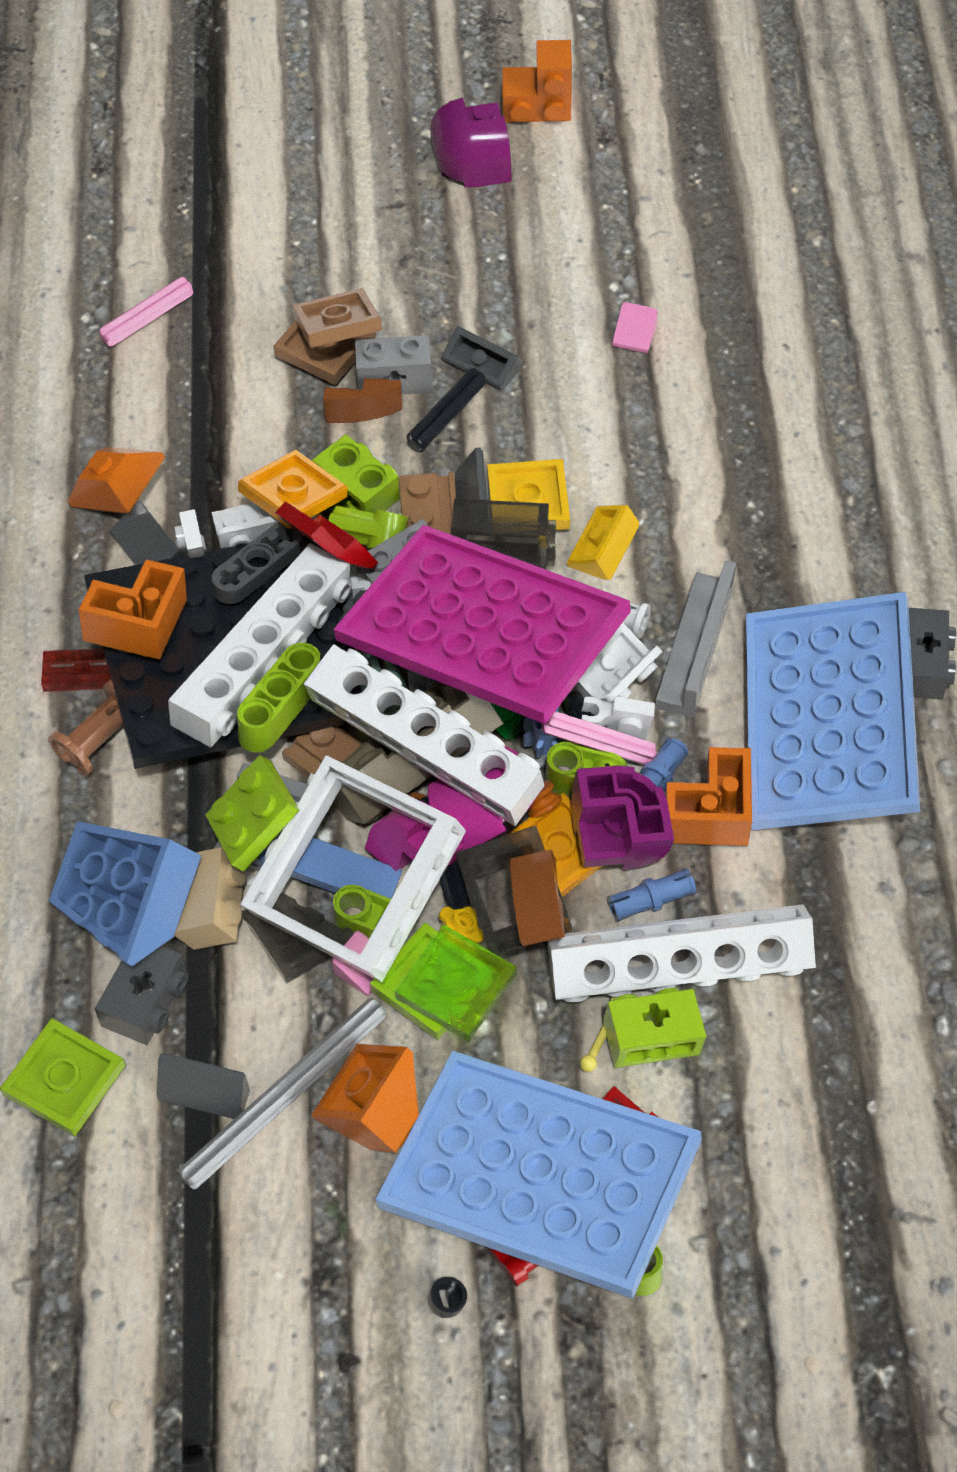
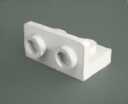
(241, 524)

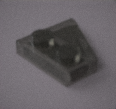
(287, 952)

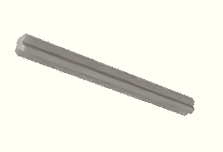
(281, 1093)

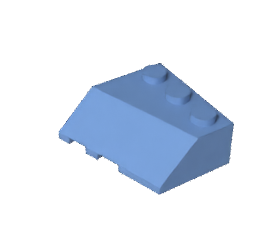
(124, 887)

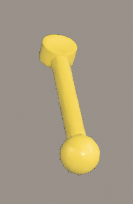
(588, 1062)

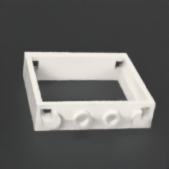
(409, 897)

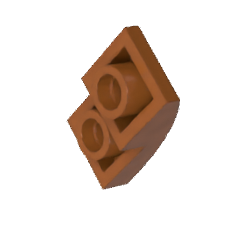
(374, 401)
(537, 897)

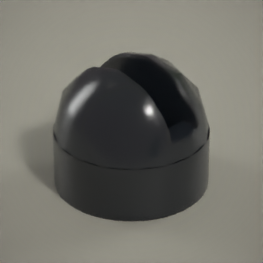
(455, 1295)

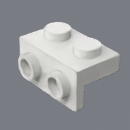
(617, 666)

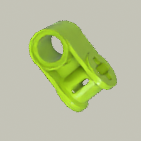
(576, 758)
(371, 904)

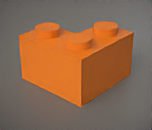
(543, 90)
(138, 617)
(718, 809)

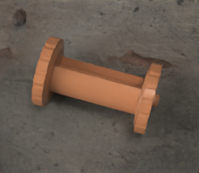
(89, 734)

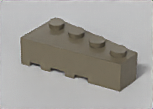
(398, 772)

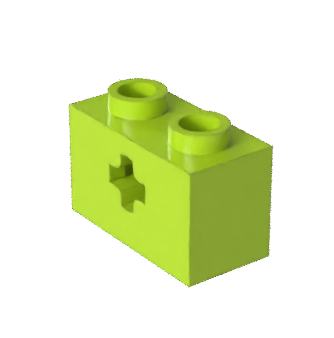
(653, 1027)

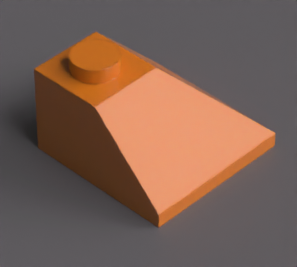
(115, 479)
(372, 1097)

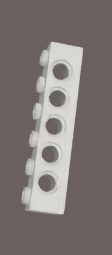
(282, 617)
(505, 796)
(660, 940)

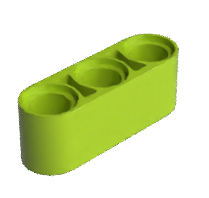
(276, 698)

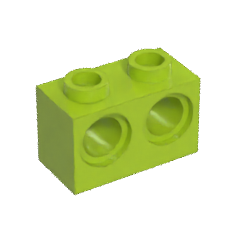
(368, 480)

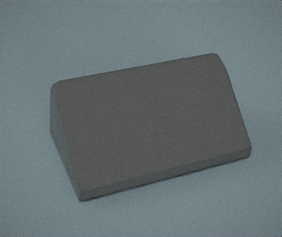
(471, 351)
(470, 477)
(143, 536)
(201, 1086)

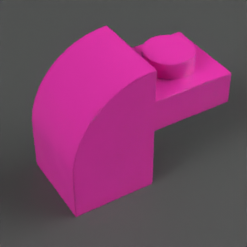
(398, 839)

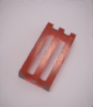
(77, 677)

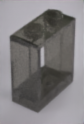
(508, 520)
(490, 858)

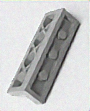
(696, 642)

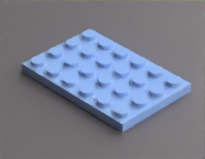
(831, 712)
(541, 1172)

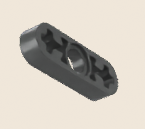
(253, 577)

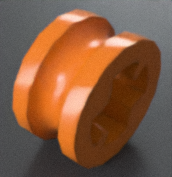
(545, 800)

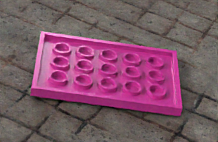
(483, 622)

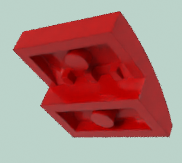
(327, 536)

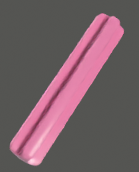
(146, 311)
(599, 738)

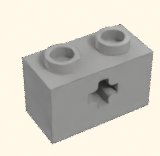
(396, 359)

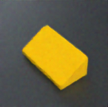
(604, 541)

